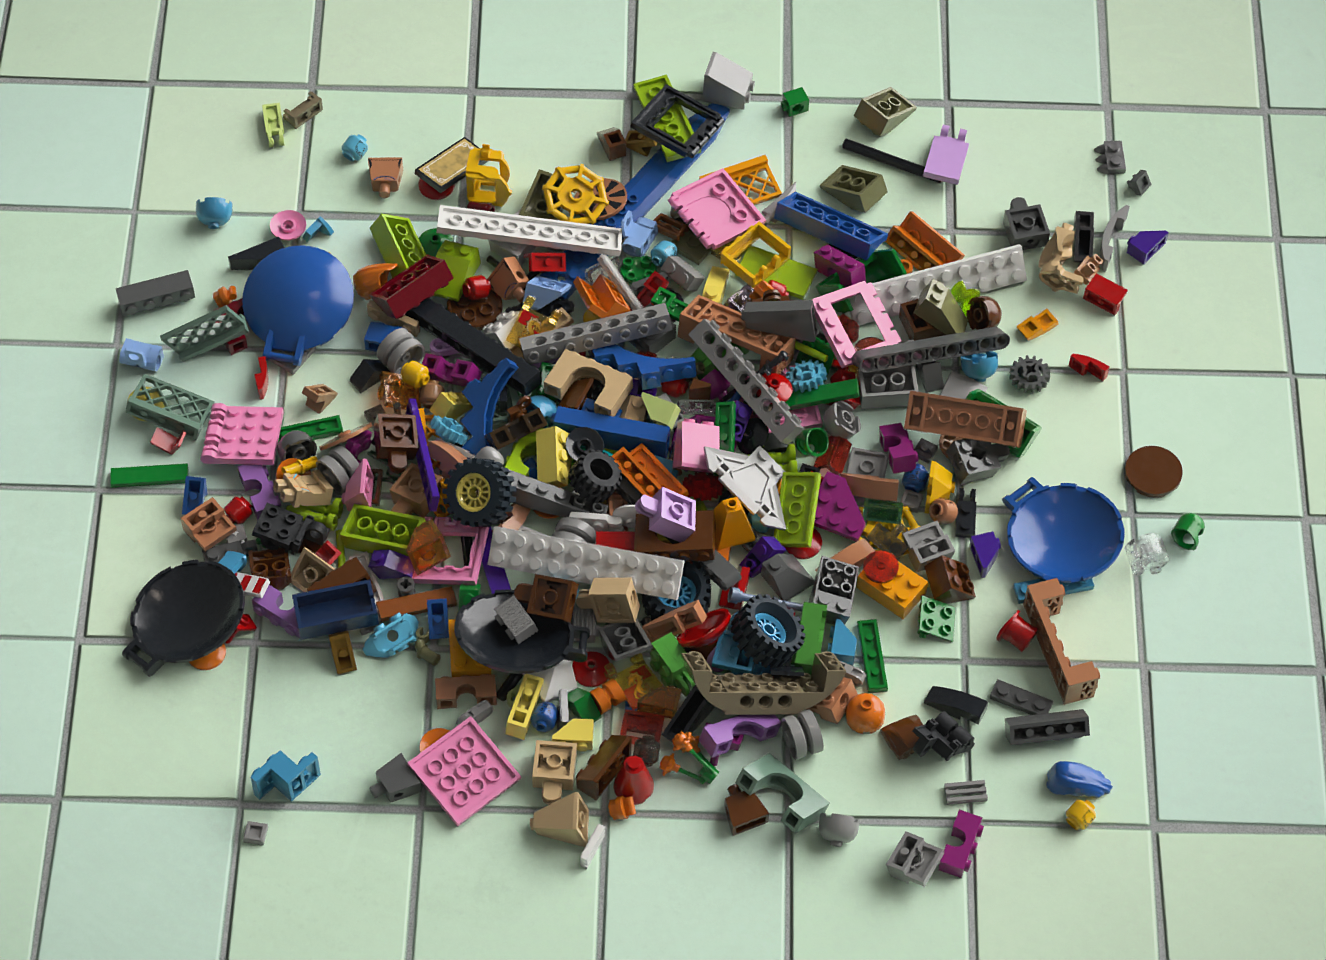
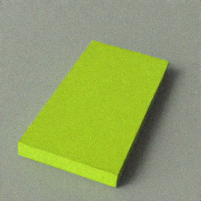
(793, 274)
(799, 504)

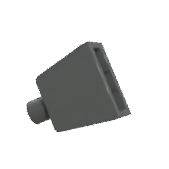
(396, 780)

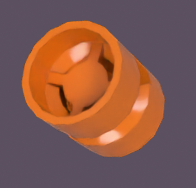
(608, 695)

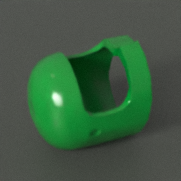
(814, 436)
(1190, 524)

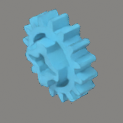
(807, 375)
(449, 430)

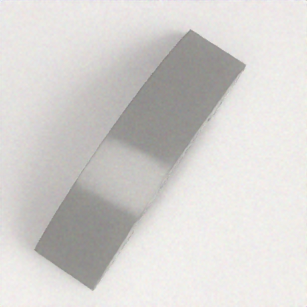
(1117, 221)

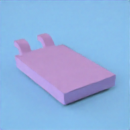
(946, 157)

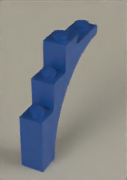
(648, 370)
(484, 398)

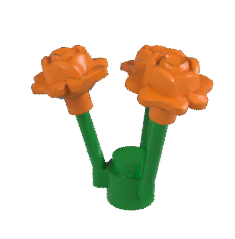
(689, 743)

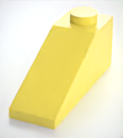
(716, 284)
(523, 706)

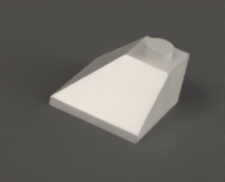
(556, 678)

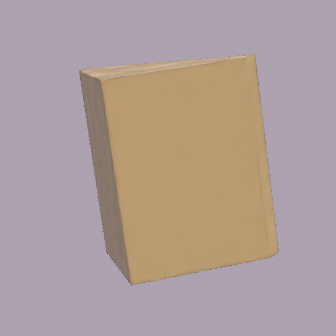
(308, 570)

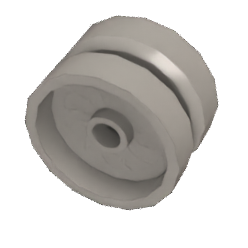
(399, 349)
(337, 468)
(575, 530)
(802, 734)

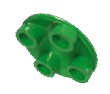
(637, 268)

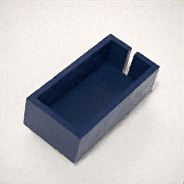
(335, 609)

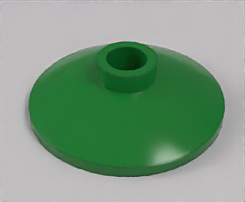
(429, 245)

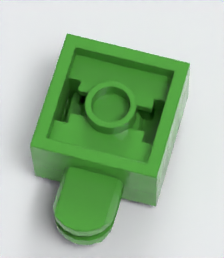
(668, 662)

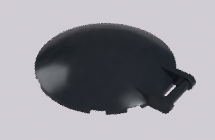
(184, 614)
(489, 644)

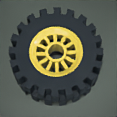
(472, 475)

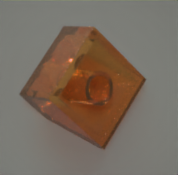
(427, 547)

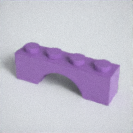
(719, 736)

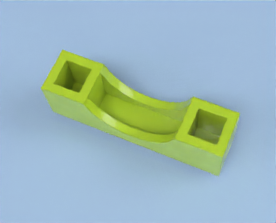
(522, 449)

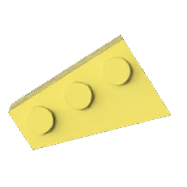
(552, 456)

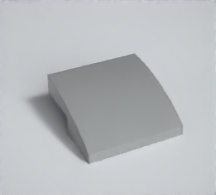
(960, 386)

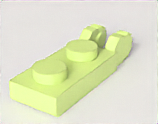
(273, 122)

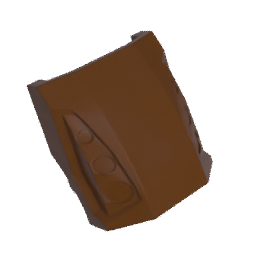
(271, 565)
(900, 736)

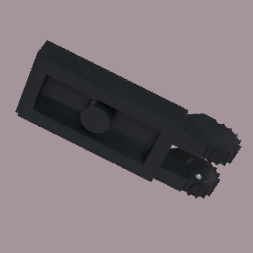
(966, 515)

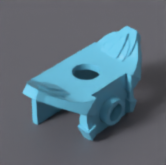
(378, 643)

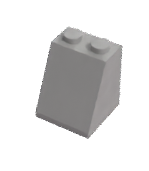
(727, 83)

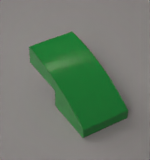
(673, 305)

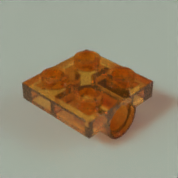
(394, 390)

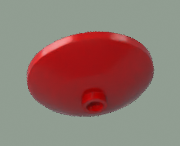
(707, 632)

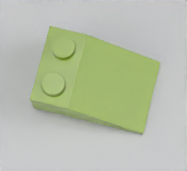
(462, 262)

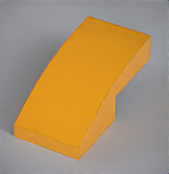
(1038, 325)

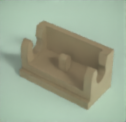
(304, 111)

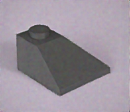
(786, 576)

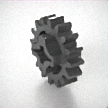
(1030, 373)

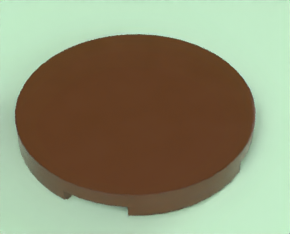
(477, 312)
(1153, 471)

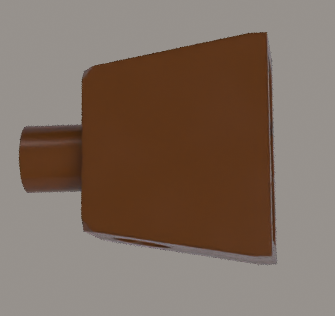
(744, 810)

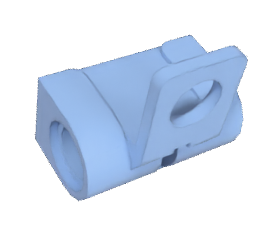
(637, 235)
(141, 355)

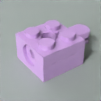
(669, 514)

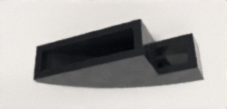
(689, 715)

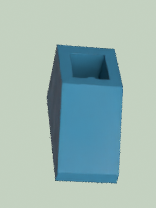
(843, 643)

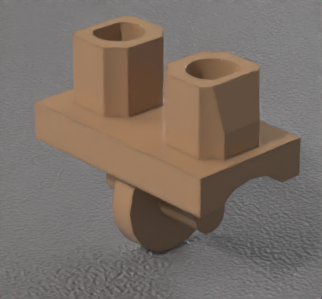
(1088, 268)

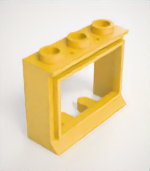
(742, 242)

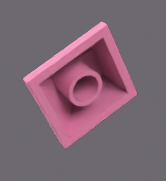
(359, 487)

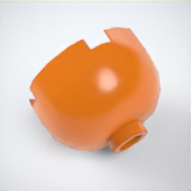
(865, 713)

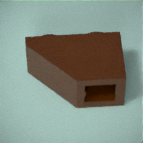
(612, 143)

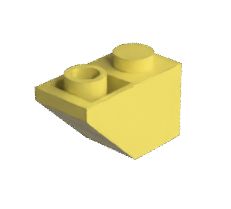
(450, 405)
(577, 731)

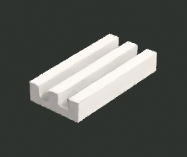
(592, 846)

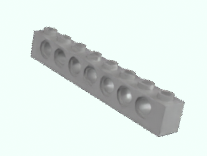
(596, 333)
(702, 335)

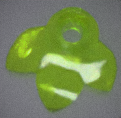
(963, 296)

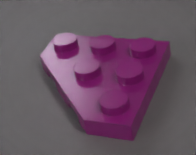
(838, 509)

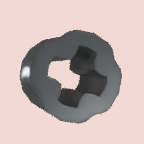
(405, 586)

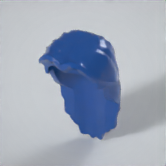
(1077, 780)

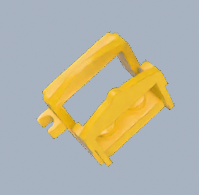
(487, 175)

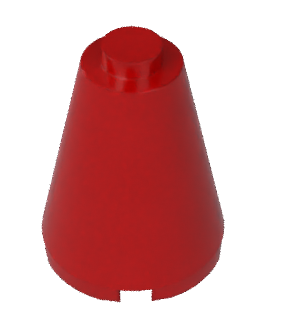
(634, 780)

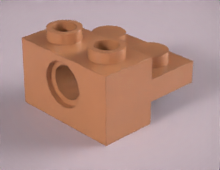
(207, 524)
(835, 705)

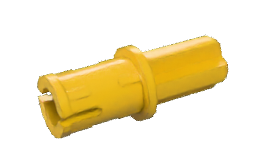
(300, 466)

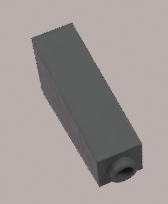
(782, 318)

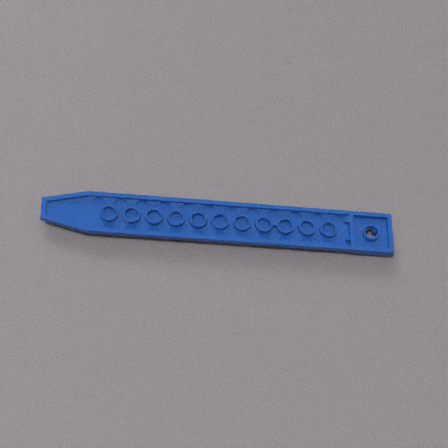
(642, 194)

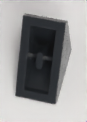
(367, 374)

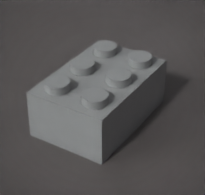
(886, 387)

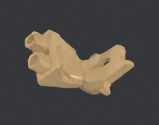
(1053, 257)

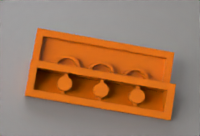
(921, 243)
(601, 297)
(646, 471)

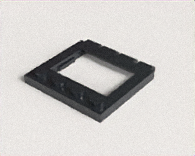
(660, 104)

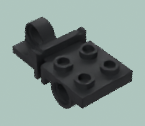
(286, 529)
(943, 737)

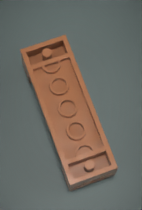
(731, 324)
(965, 419)
(1075, 681)

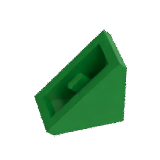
(583, 705)

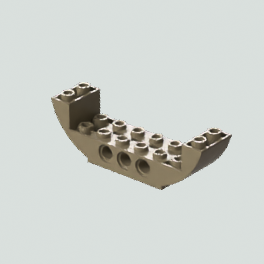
(766, 692)

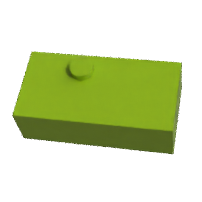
(378, 529)

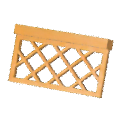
(750, 167)

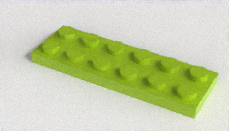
(674, 120)

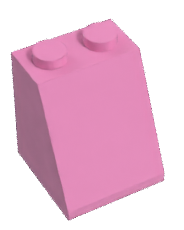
(690, 442)

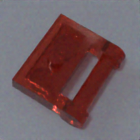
(642, 723)

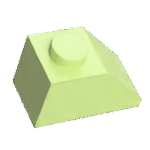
(660, 410)

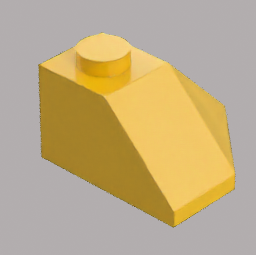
(939, 484)

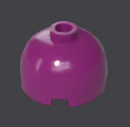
(718, 382)

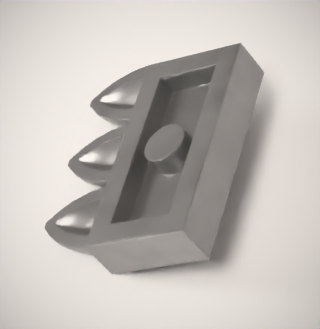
(1111, 157)

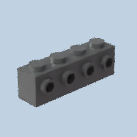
(155, 293)
(1047, 727)

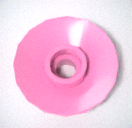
(288, 219)

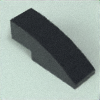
(1083, 235)
(957, 703)

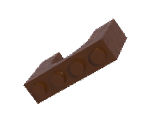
(697, 547)

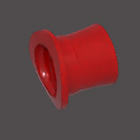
(1017, 632)

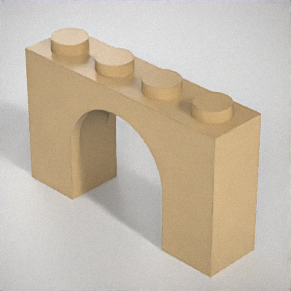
(574, 367)

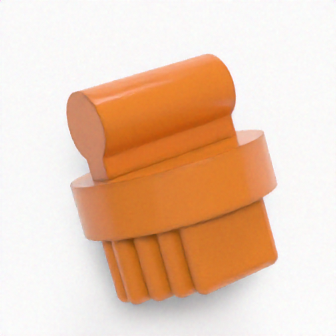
(759, 290)
(224, 296)
(621, 807)

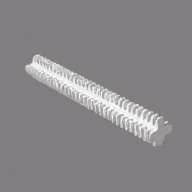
(619, 283)

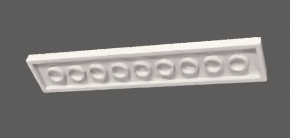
(529, 230)
(978, 272)
(584, 561)

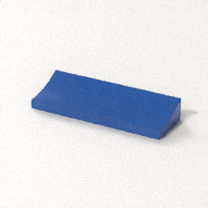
(829, 225)

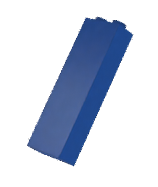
(616, 431)

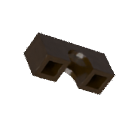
(516, 429)

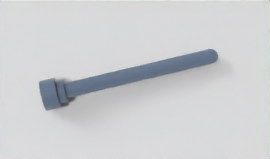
(736, 596)

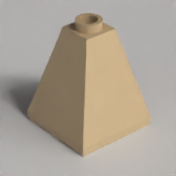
(563, 820)

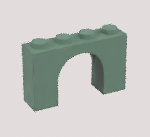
(772, 773)

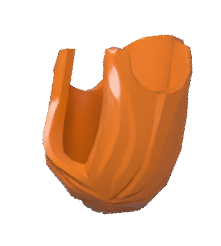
(371, 278)

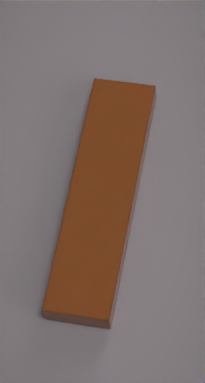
(414, 603)

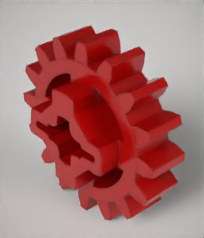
(703, 486)

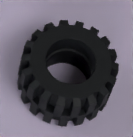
(595, 476)

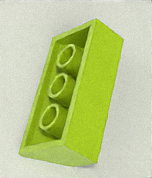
(397, 241)

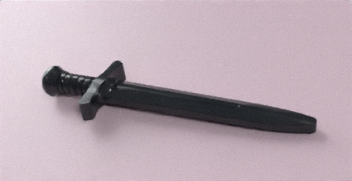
(767, 368)

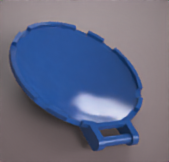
(297, 300)
(1063, 531)

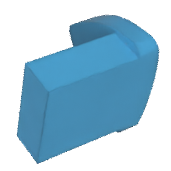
(319, 225)
(234, 561)

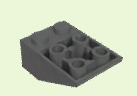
(835, 588)

